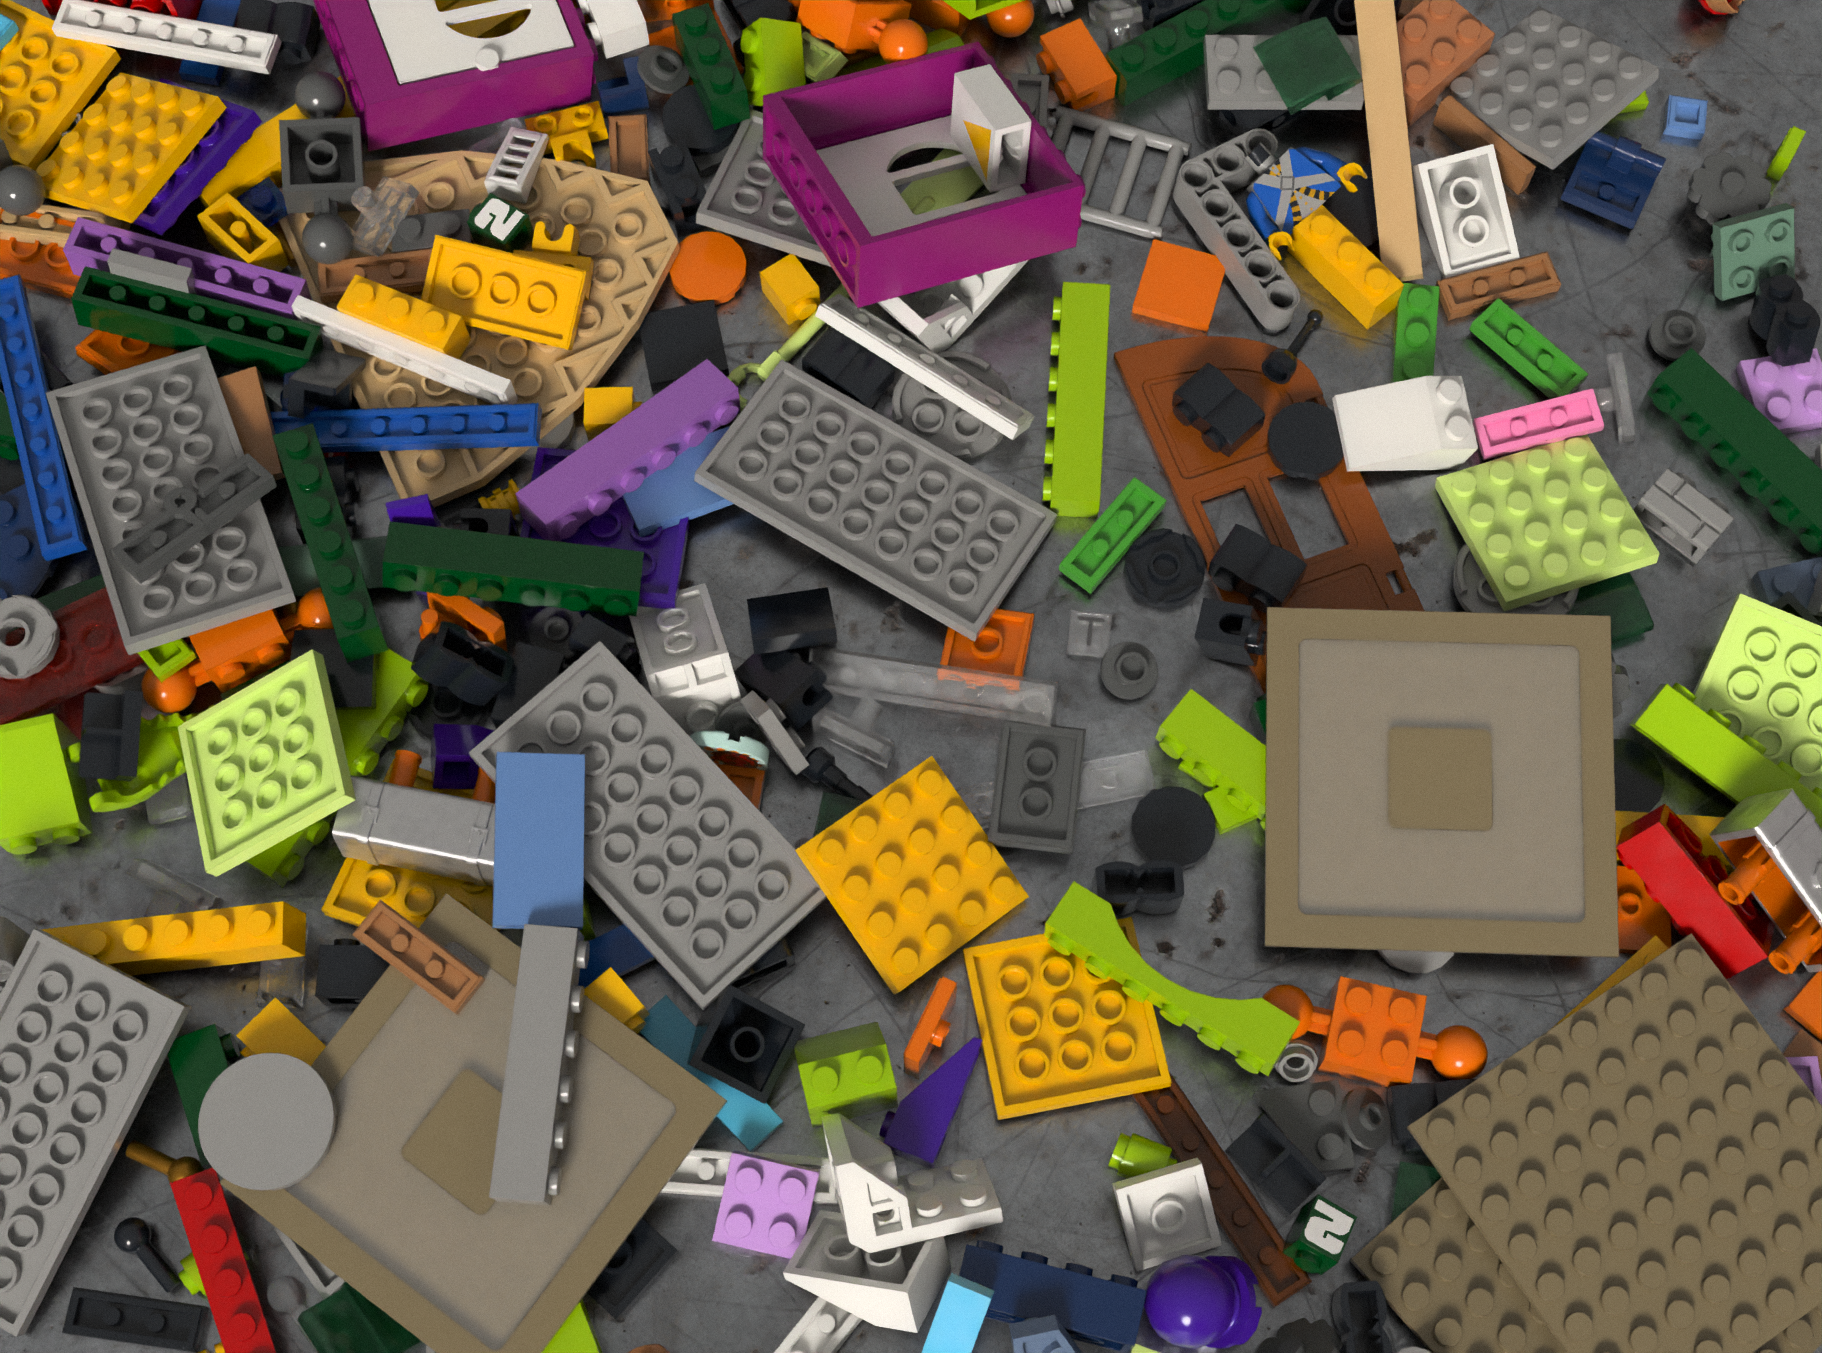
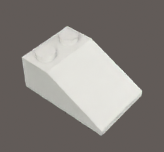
(1465, 211)
(1406, 425)
(881, 1287)

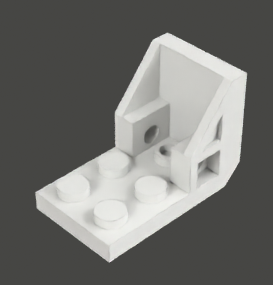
(945, 311)
(686, 659)
(906, 1209)

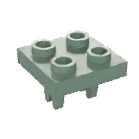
(1752, 249)

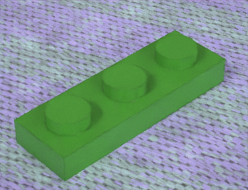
(1415, 332)
(1528, 350)
(1112, 535)

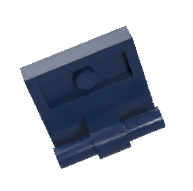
(1613, 178)

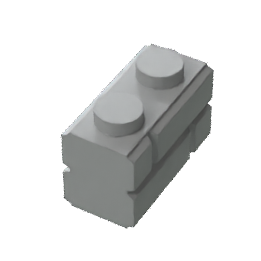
(1683, 514)

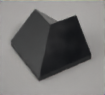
(744, 1043)

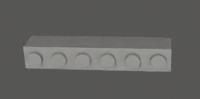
(538, 1065)

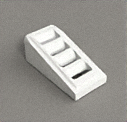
(518, 188)

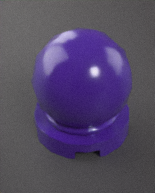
(1203, 1301)

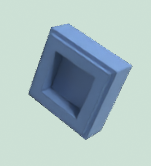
(1685, 117)

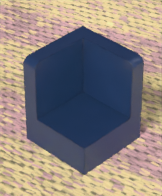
(625, 93)

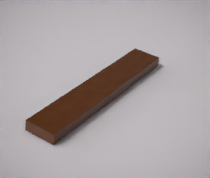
(1232, 1201)

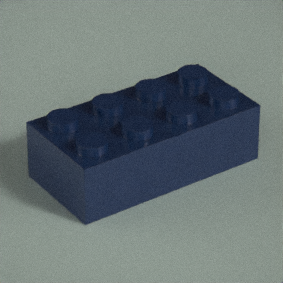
(1087, 1306)

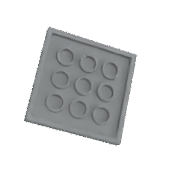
(1550, 86)
(750, 201)

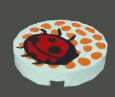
(745, 753)

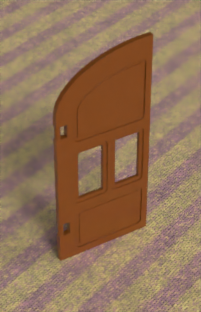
(1336, 579)

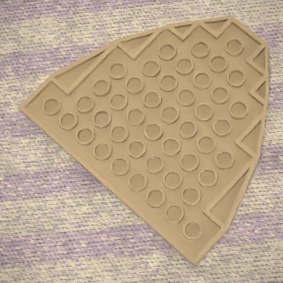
(631, 256)

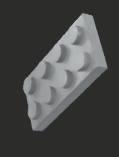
(1240, 82)

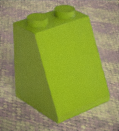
(40, 786)
(846, 1073)

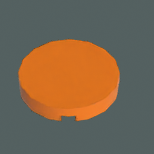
(709, 268)

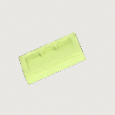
(820, 59)

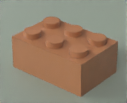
(1435, 47)

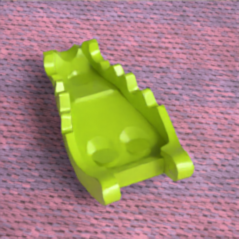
(158, 764)

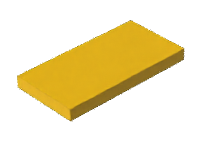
(506, 291)

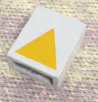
(990, 128)

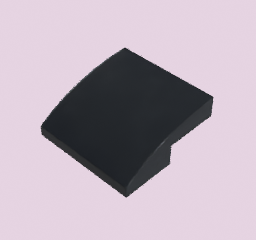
(350, 683)

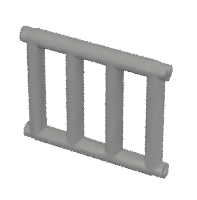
(1140, 139)

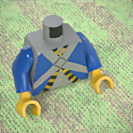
(1292, 189)

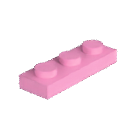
(1538, 424)

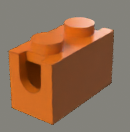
(1076, 66)

